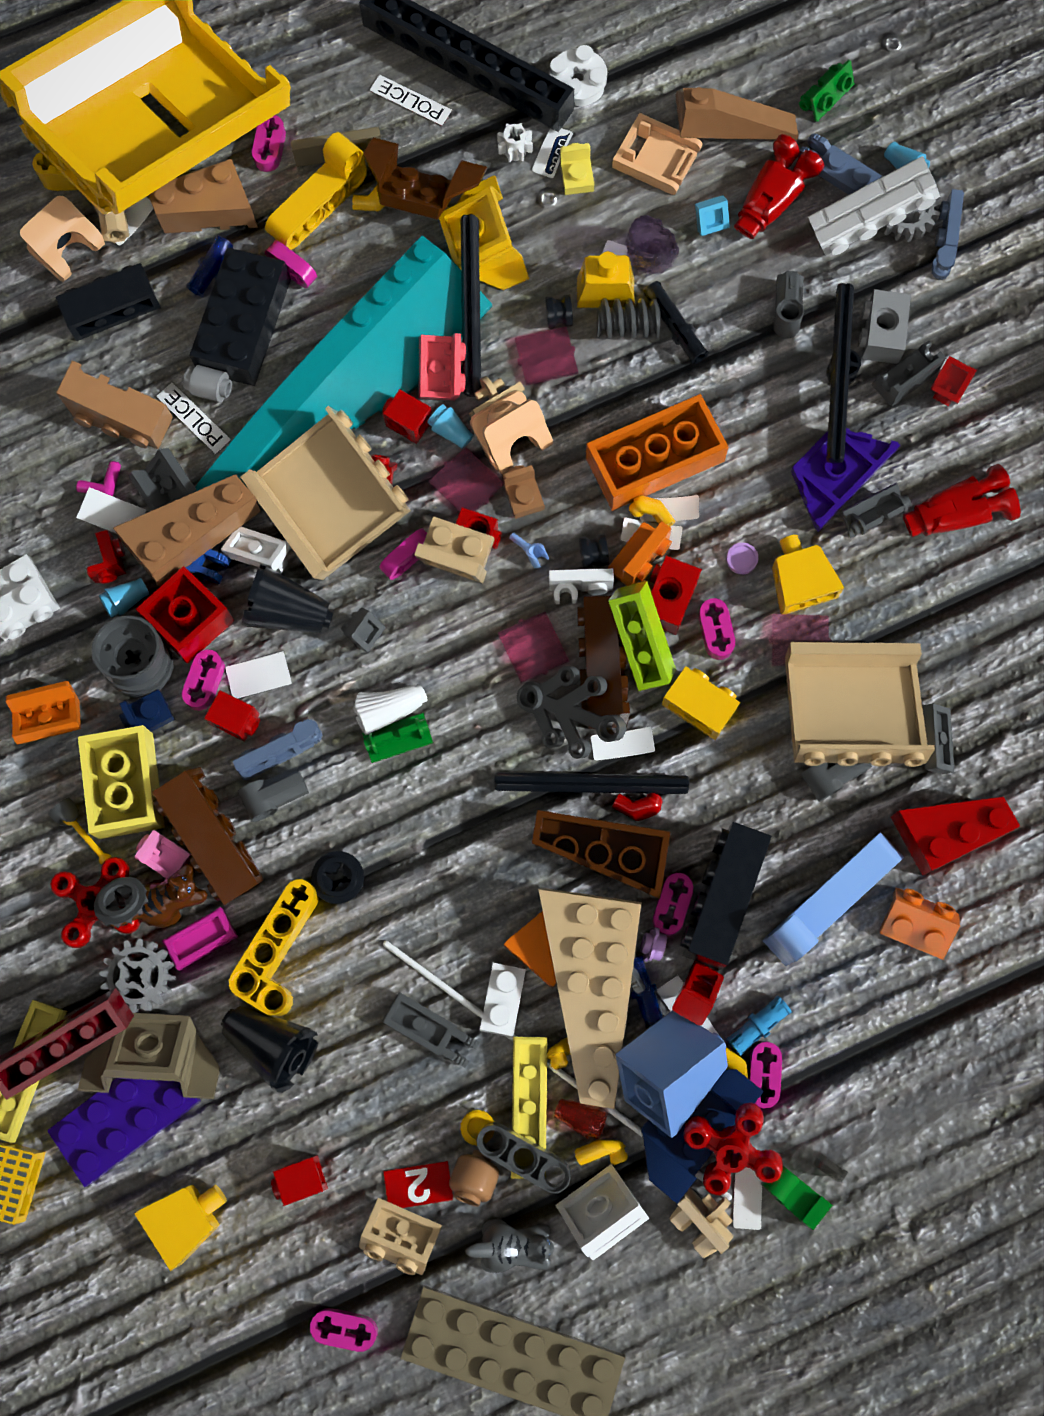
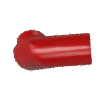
(639, 809)

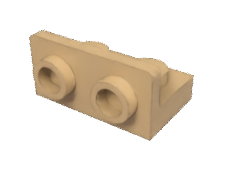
(399, 1237)

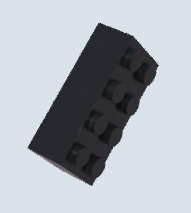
(241, 315)
(726, 896)

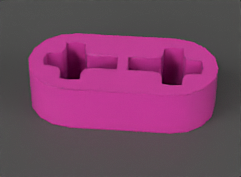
(274, 144)
(297, 267)
(402, 556)
(709, 630)
(196, 677)
(680, 907)
(773, 1074)
(341, 1338)

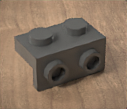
(162, 480)

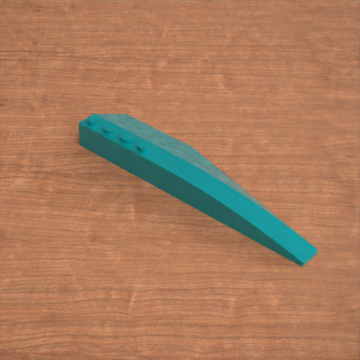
(358, 361)

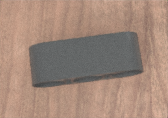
(534, 1172)

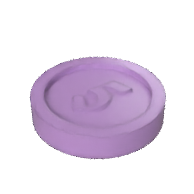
(742, 558)

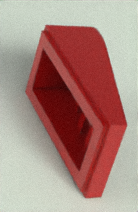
(698, 993)

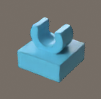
(712, 215)

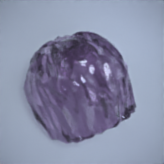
(651, 245)

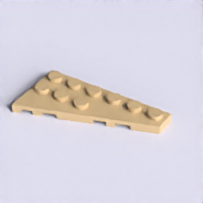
(593, 967)

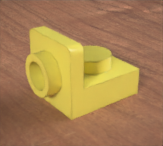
(576, 168)

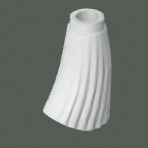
(384, 708)

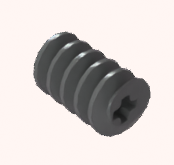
(628, 317)

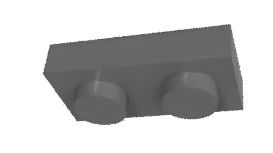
(939, 733)

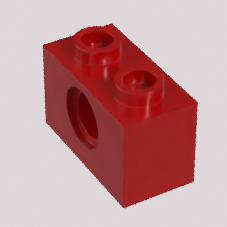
(680, 579)

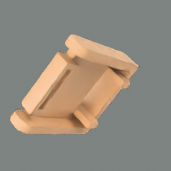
(662, 159)

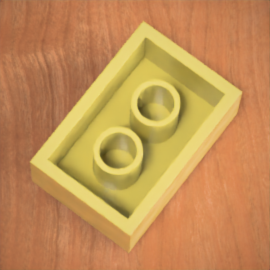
(119, 782)

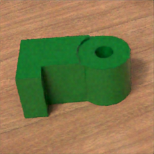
(798, 1198)

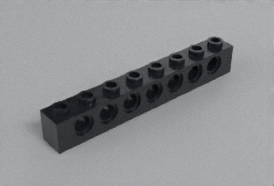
(471, 59)

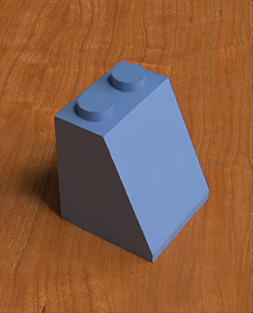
(670, 1070)

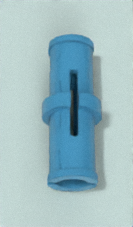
(758, 1025)

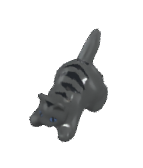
(510, 1247)

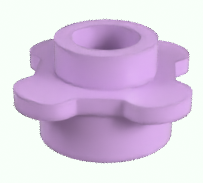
(653, 945)

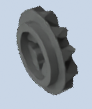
(107, 900)

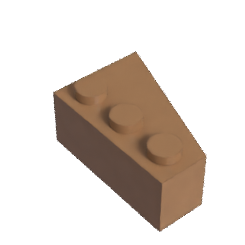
(203, 201)
(114, 409)

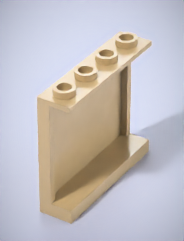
(327, 494)
(856, 703)

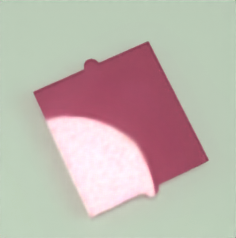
(546, 356)
(466, 481)
(796, 628)
(533, 647)

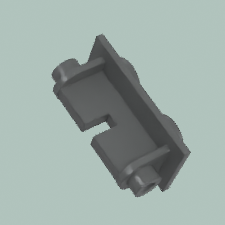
(875, 510)

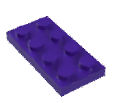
(117, 1124)

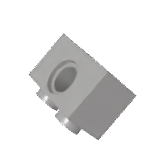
(886, 309)

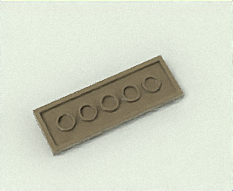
(512, 1356)

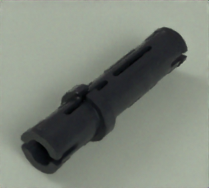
(682, 331)

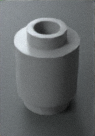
(207, 383)

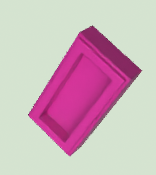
(199, 938)

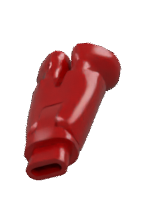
(777, 186)
(962, 505)

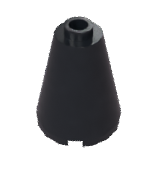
(284, 604)
(270, 1045)

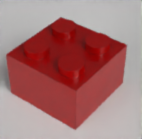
(185, 614)

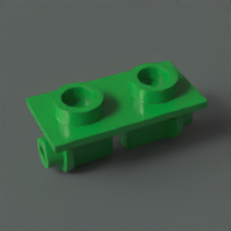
(834, 85)
(398, 738)

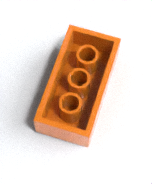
(656, 452)

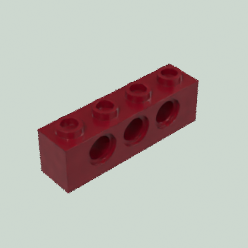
(63, 1042)

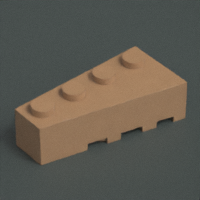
(187, 527)

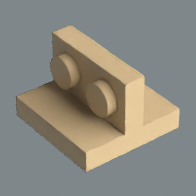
(456, 549)

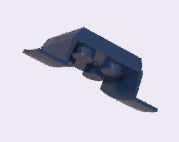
(673, 1162)

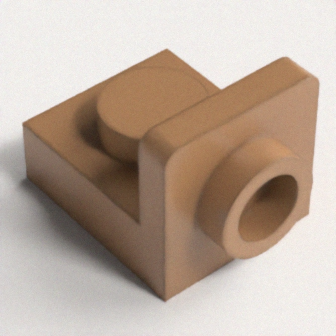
(522, 491)

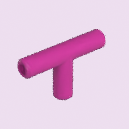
(109, 481)

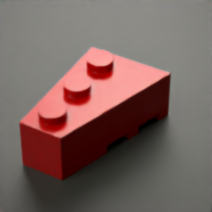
(952, 830)

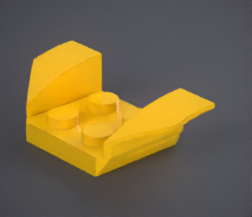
(498, 260)

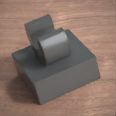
(363, 629)

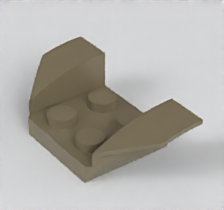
(154, 1049)

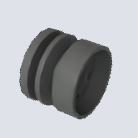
(124, 642)

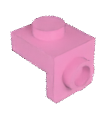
(161, 854)

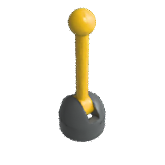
(66, 814)

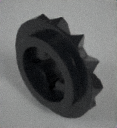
(330, 864)

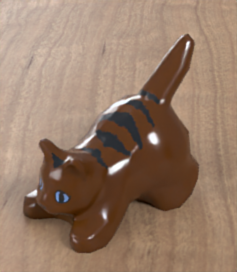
(169, 897)

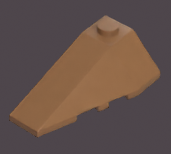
(727, 116)

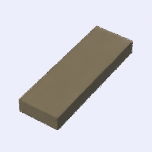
(310, 150)

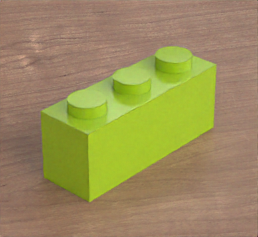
(642, 635)

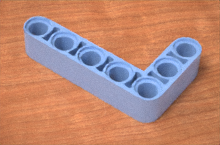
(830, 901)

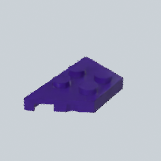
(830, 486)

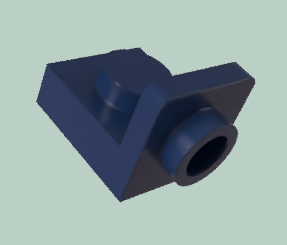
(148, 711)

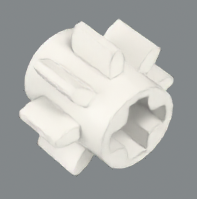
(515, 142)

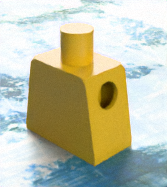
(605, 277)
(803, 576)
(181, 1222)

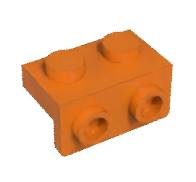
(640, 551)
(44, 712)
(921, 923)

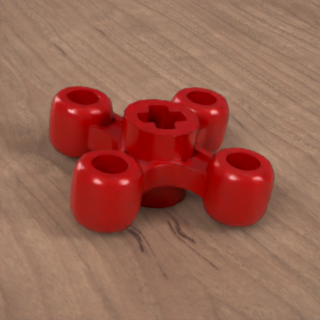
(85, 897)
(733, 1149)

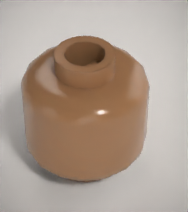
(474, 1178)

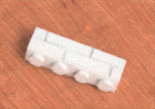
(875, 206)

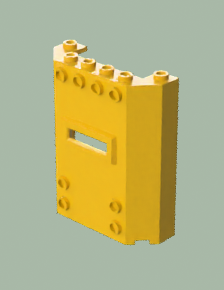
(87, 106)

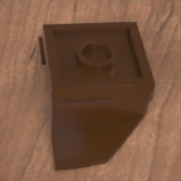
(413, 190)

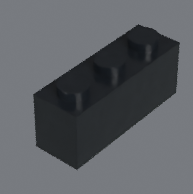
(107, 301)

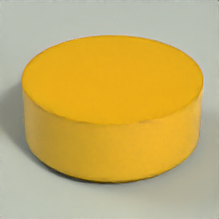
(472, 1125)

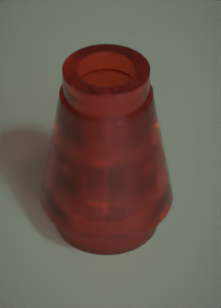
(582, 1118)

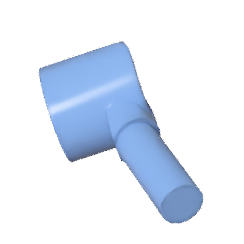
(532, 550)

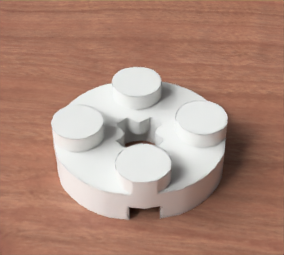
(585, 62)

